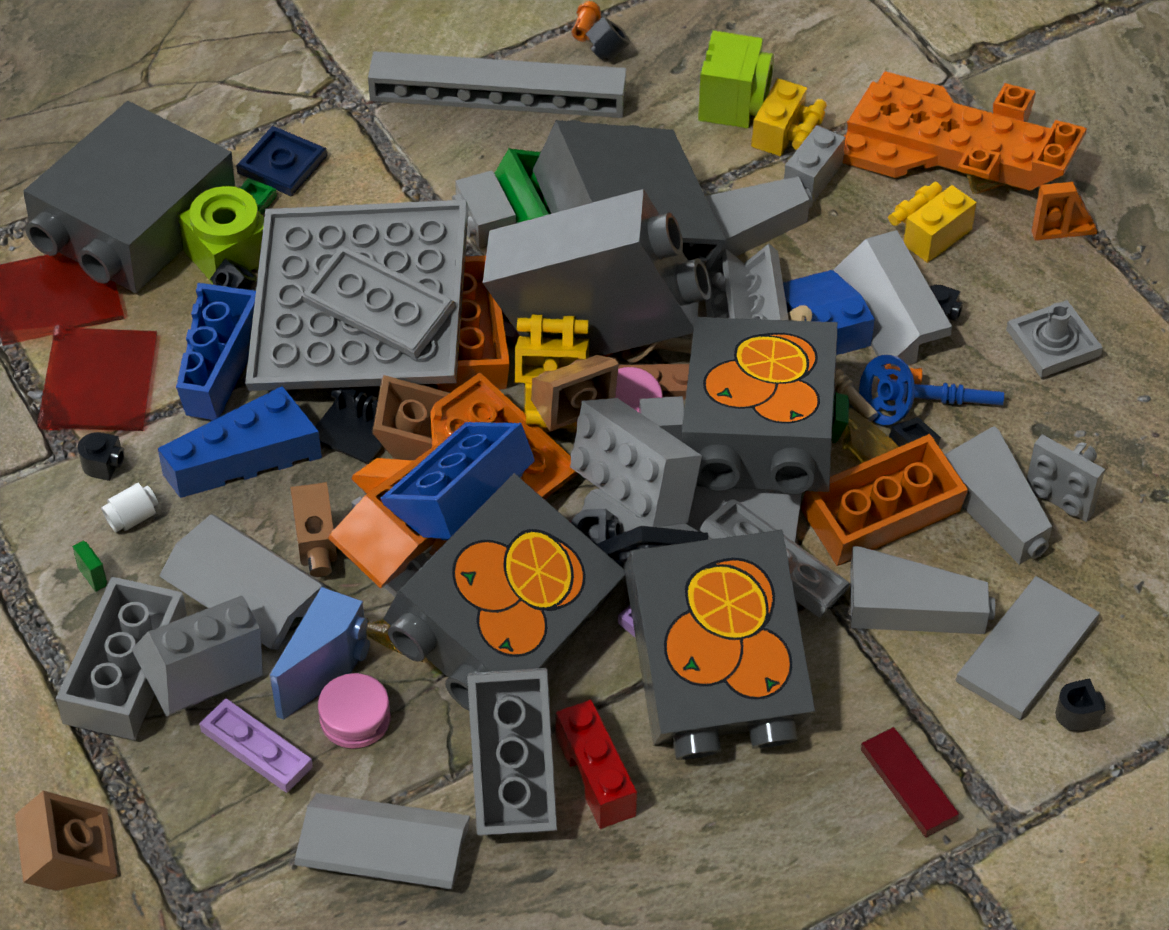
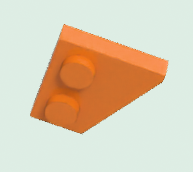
(1061, 213)

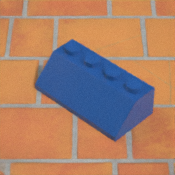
(459, 477)

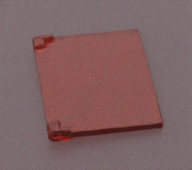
(50, 293)
(97, 379)

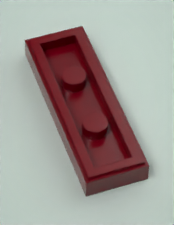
(909, 782)

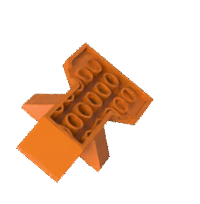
(918, 124)
(382, 541)

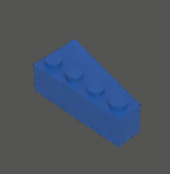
(215, 349)
(240, 444)

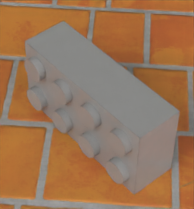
(635, 462)
(105, 682)
(512, 751)

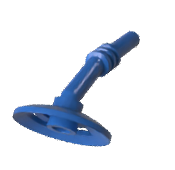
(898, 389)

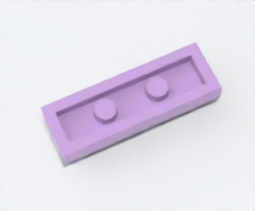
(256, 745)

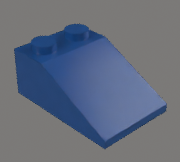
(833, 301)

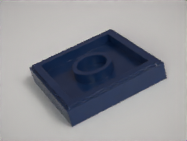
(282, 160)

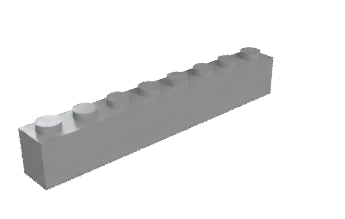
(497, 84)

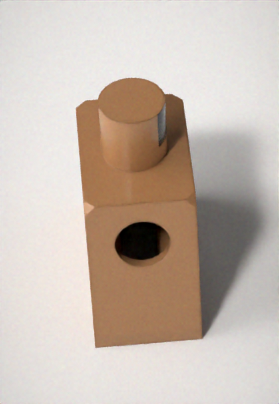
(313, 527)

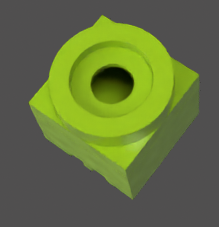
(734, 79)
(222, 226)

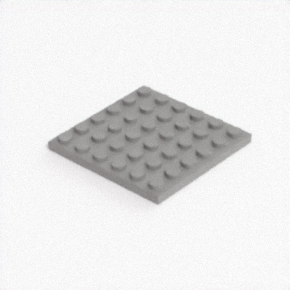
(310, 349)

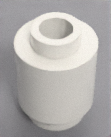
(130, 507)

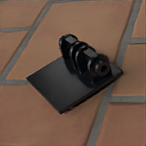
(350, 424)

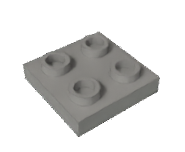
(1054, 338)
(1066, 476)

